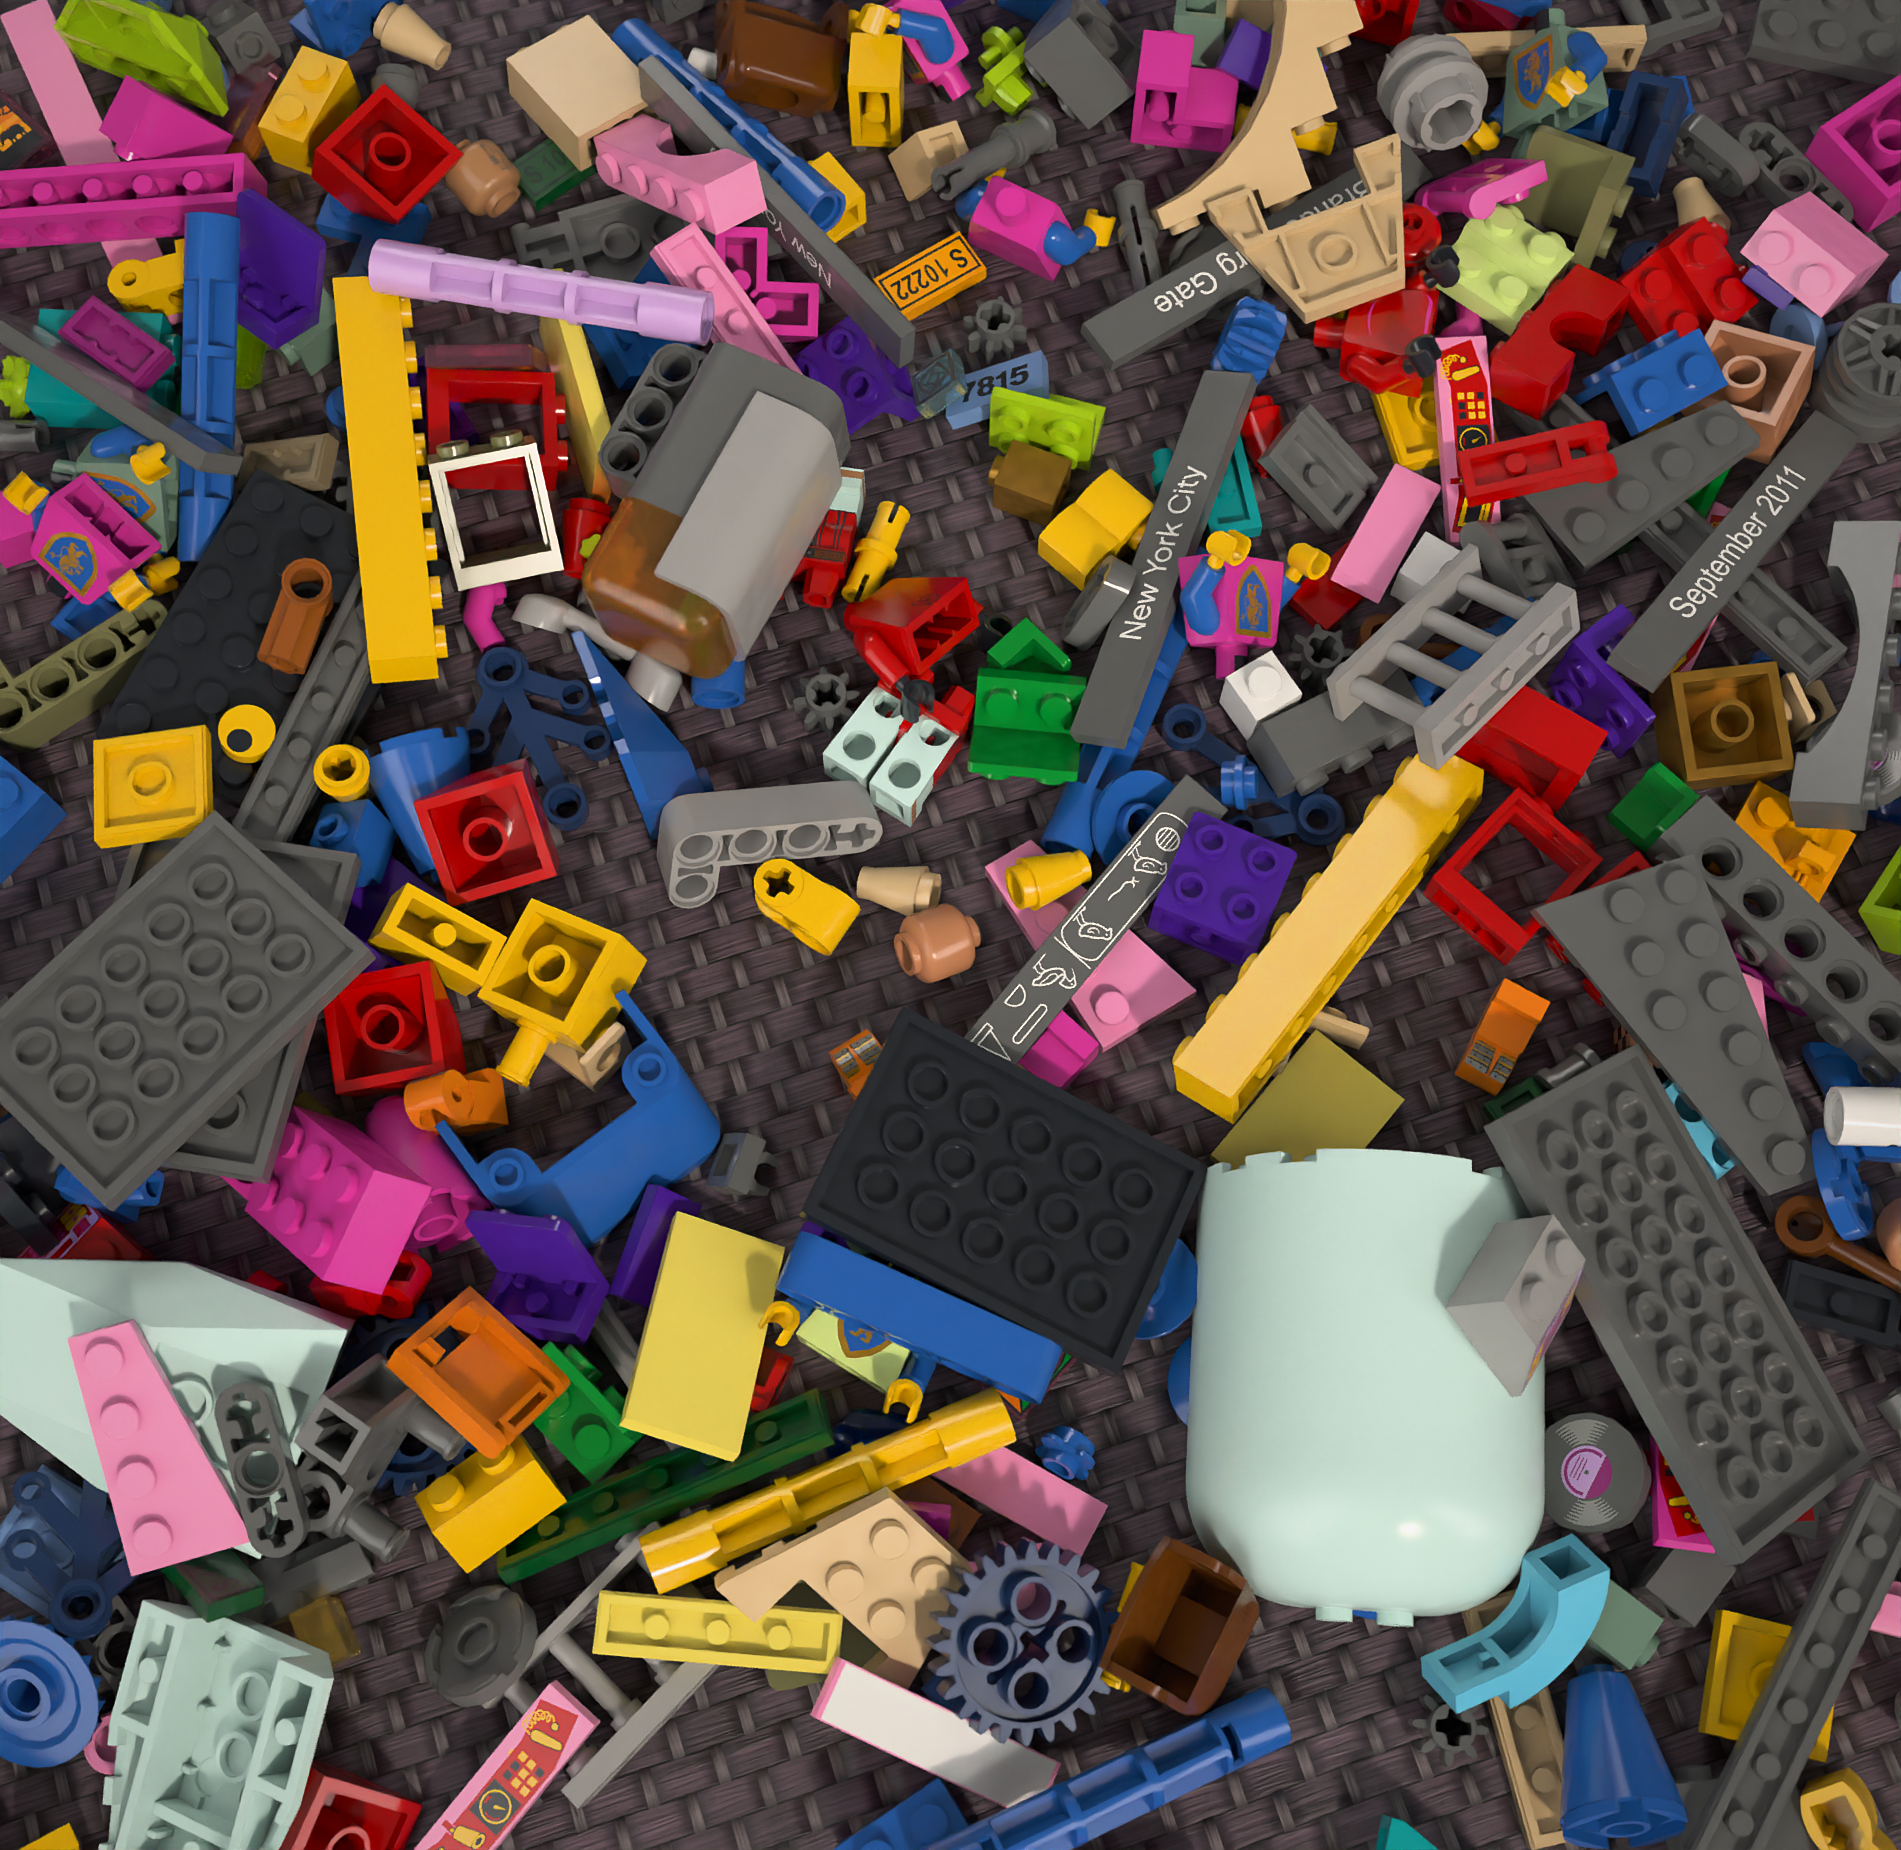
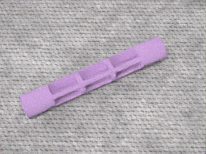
(508, 287)

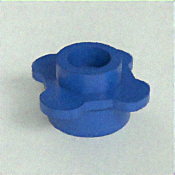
(1066, 1453)

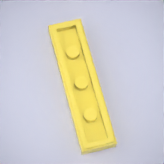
(716, 1632)

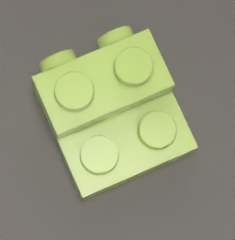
(1506, 266)

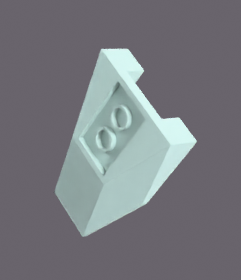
(202, 1332)

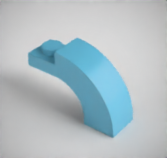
(1534, 1636)

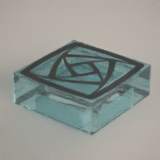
(939, 384)

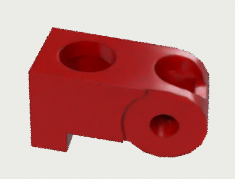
(397, 1301)

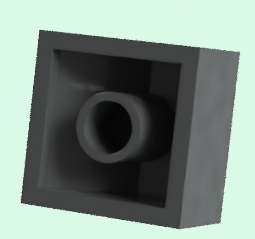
(1083, 58)

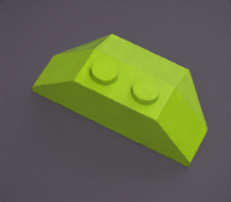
(147, 46)

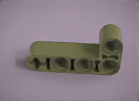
(79, 668)

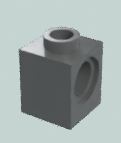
(1682, 1584)

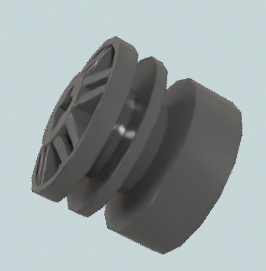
(1862, 374)

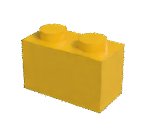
(876, 90)
(308, 108)
(424, 928)
(489, 1502)

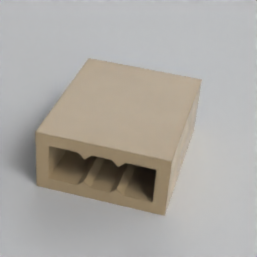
(576, 87)

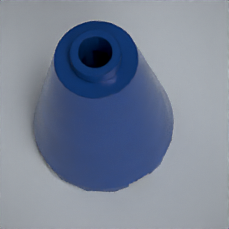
(411, 769)
(1614, 1767)

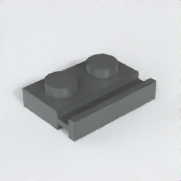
(1318, 469)

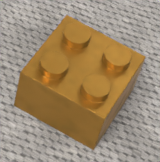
(1723, 725)

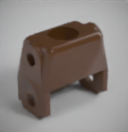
(779, 56)
(1182, 1628)

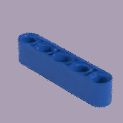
(919, 1317)

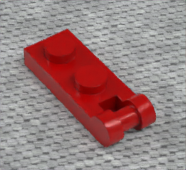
(1536, 463)

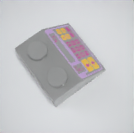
(1517, 1296)

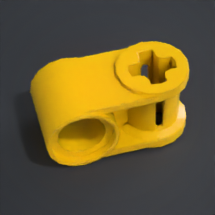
(811, 911)

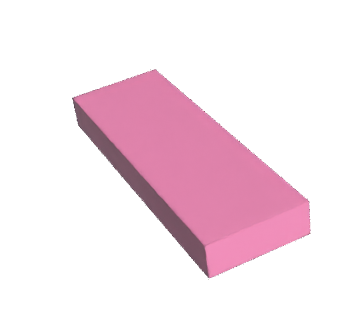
(1386, 533)
(1028, 1497)

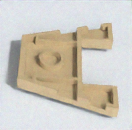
(1333, 255)
(873, 1567)

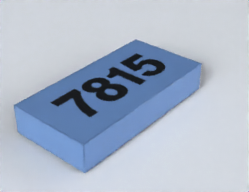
(1023, 374)

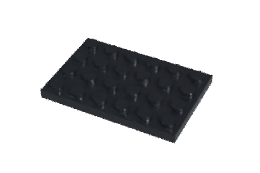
(211, 637)
(1005, 1191)

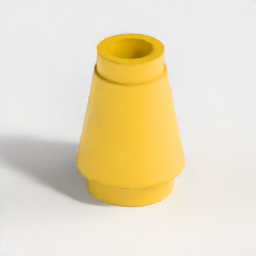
(343, 773)
(1044, 878)

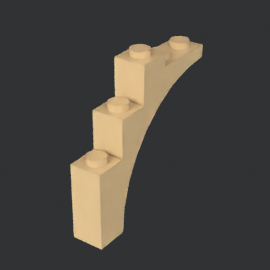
(1289, 97)

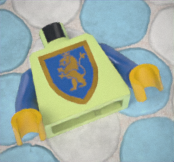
(870, 1358)

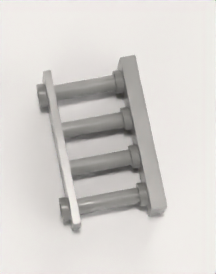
(1470, 695)
(633, 1720)

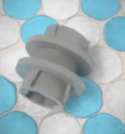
(1432, 92)

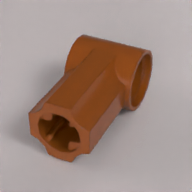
(297, 620)

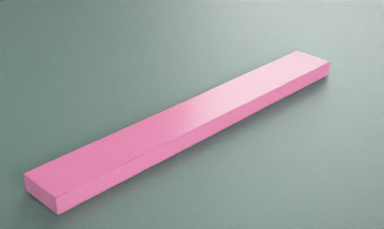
(68, 108)

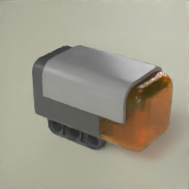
(714, 504)

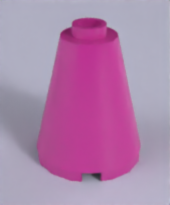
(431, 1159)

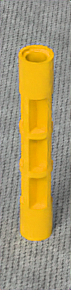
(791, 1504)

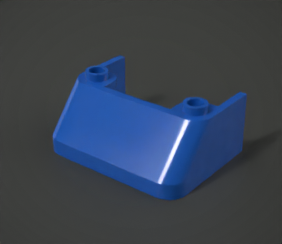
(608, 1174)

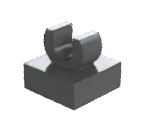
(737, 1163)

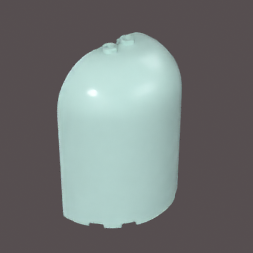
(1334, 1403)

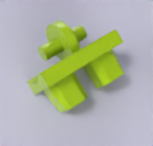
(1004, 80)

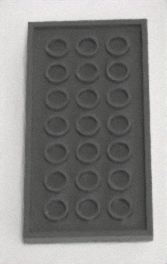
(1682, 1302)

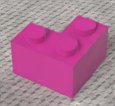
(1181, 102)
(157, 126)
(785, 306)

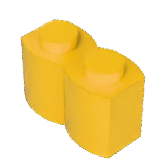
(1101, 523)
(1842, 1813)

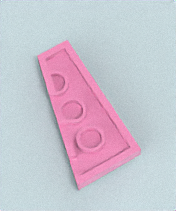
(1125, 989)
(155, 1468)

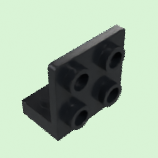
(28, 1185)

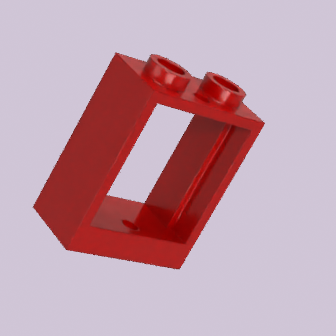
(497, 388)
(1535, 747)
(1475, 911)

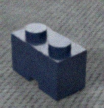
(1649, 127)

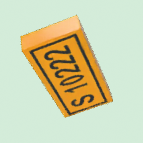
(932, 276)

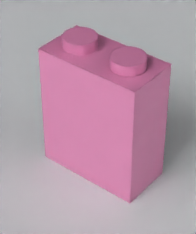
(1814, 253)

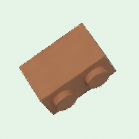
(1764, 381)

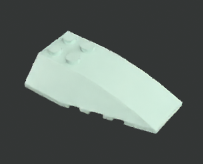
(212, 1732)

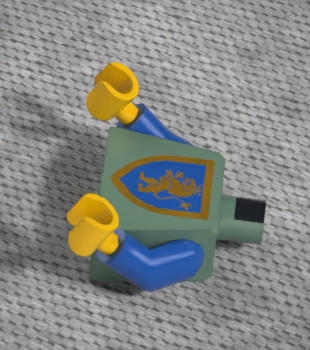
(1548, 82)
(143, 482)

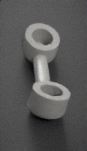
(646, 676)

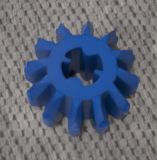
(1249, 338)

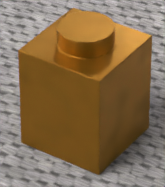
(1029, 482)

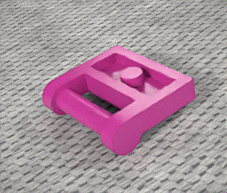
(1481, 186)

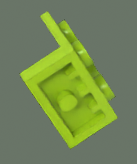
(1053, 424)

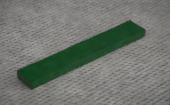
(666, 1487)

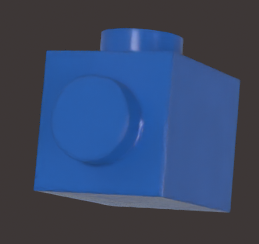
(359, 830)

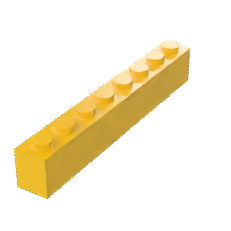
(386, 483)
(1325, 935)

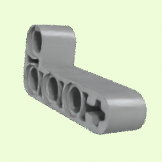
(756, 826)

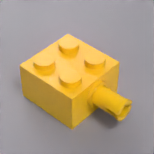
(557, 985)

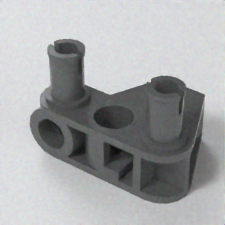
(352, 1443)

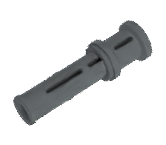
(1007, 148)

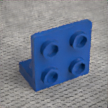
(337, 25)

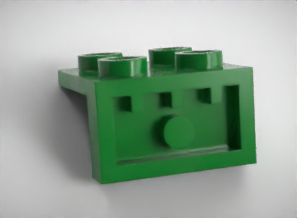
(1026, 726)
(585, 1419)

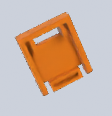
(488, 1383)

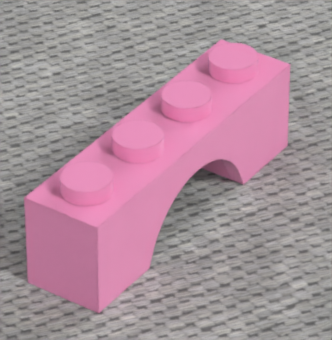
(707, 189)

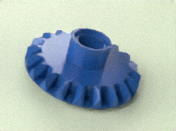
(45, 1695)

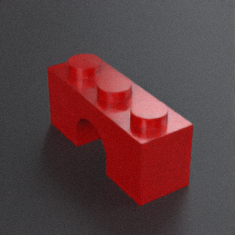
(1534, 364)

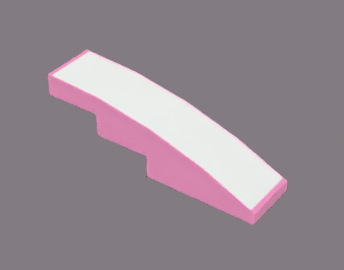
(930, 1736)

